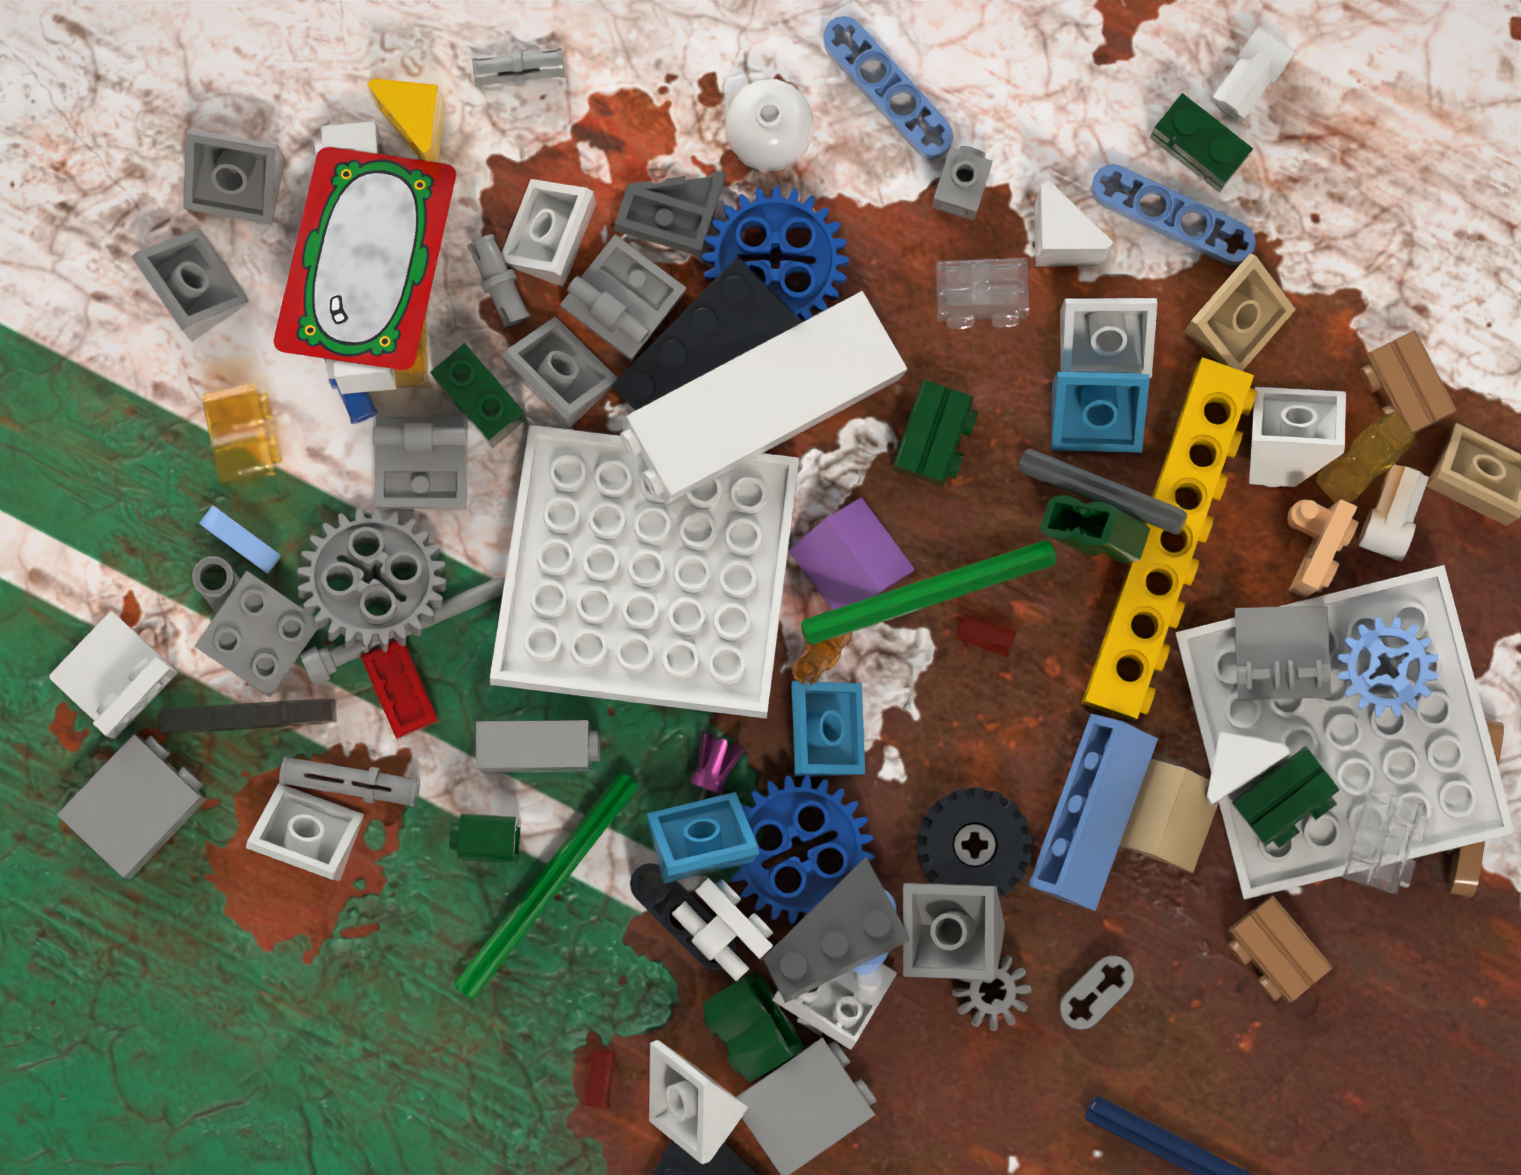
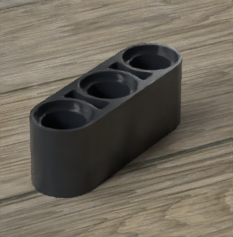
(662, 906)

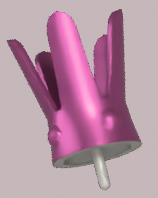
(714, 764)

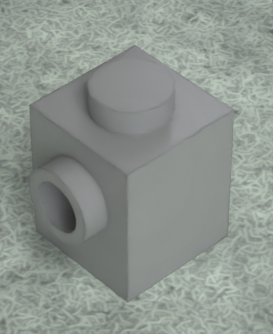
(962, 182)

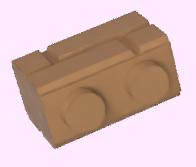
(1407, 382)
(1277, 950)

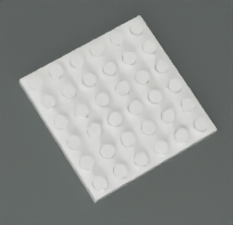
(639, 594)
(1425, 755)

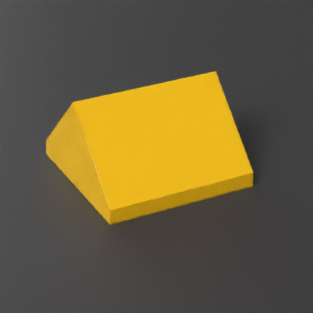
(414, 112)

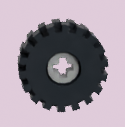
(994, 820)

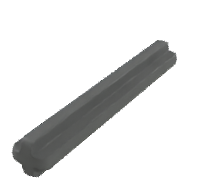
(1103, 490)

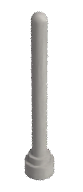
(323, 662)

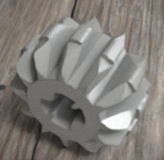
(995, 1005)

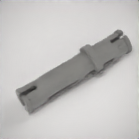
(297, 773)

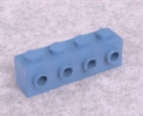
(1113, 766)

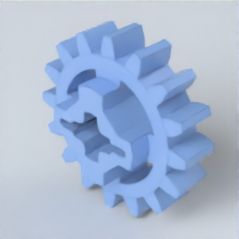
(1375, 649)

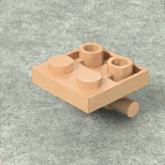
(1330, 531)

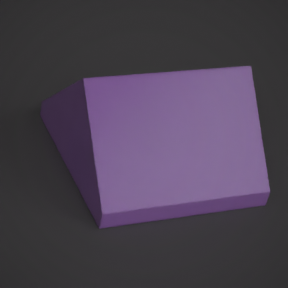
(851, 556)

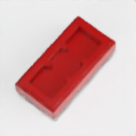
(399, 689)

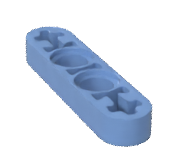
(884, 90)
(1175, 208)

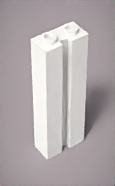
(762, 398)

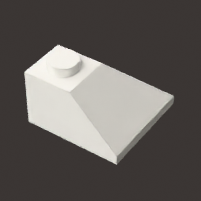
(1295, 434)

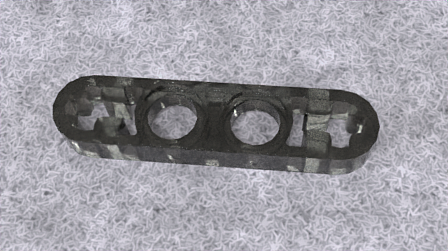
(247, 716)

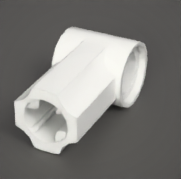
(1257, 67)
(1391, 525)

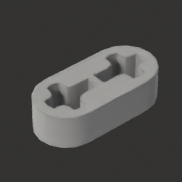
(1088, 984)

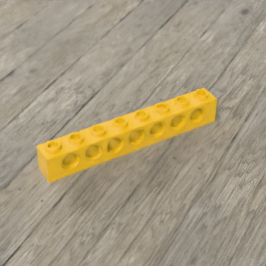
(1210, 384)

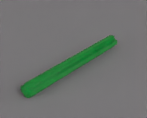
(928, 592)
(546, 885)

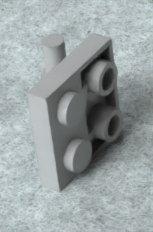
(623, 297)
(421, 462)

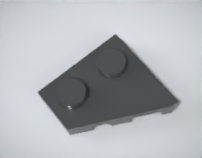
(672, 211)

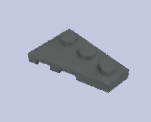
(836, 935)

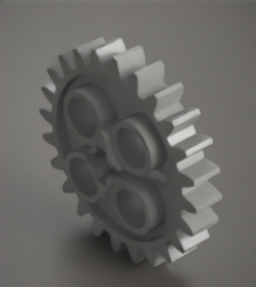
(346, 609)

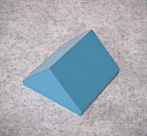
(1099, 411)
(827, 729)
(701, 837)

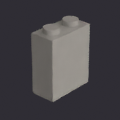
(536, 746)
(133, 805)
(806, 1106)

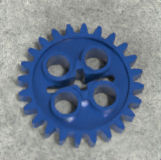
(776, 219)
(782, 811)

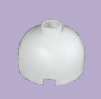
(769, 125)

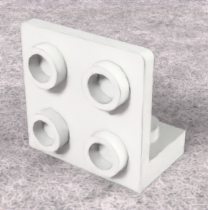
(112, 675)

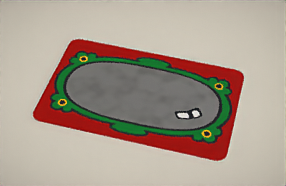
(365, 258)

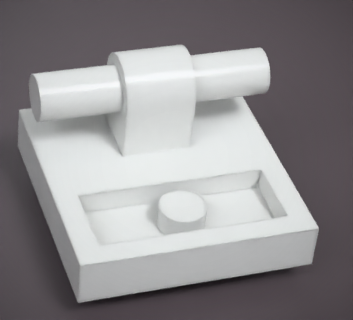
(728, 924)
(841, 1005)

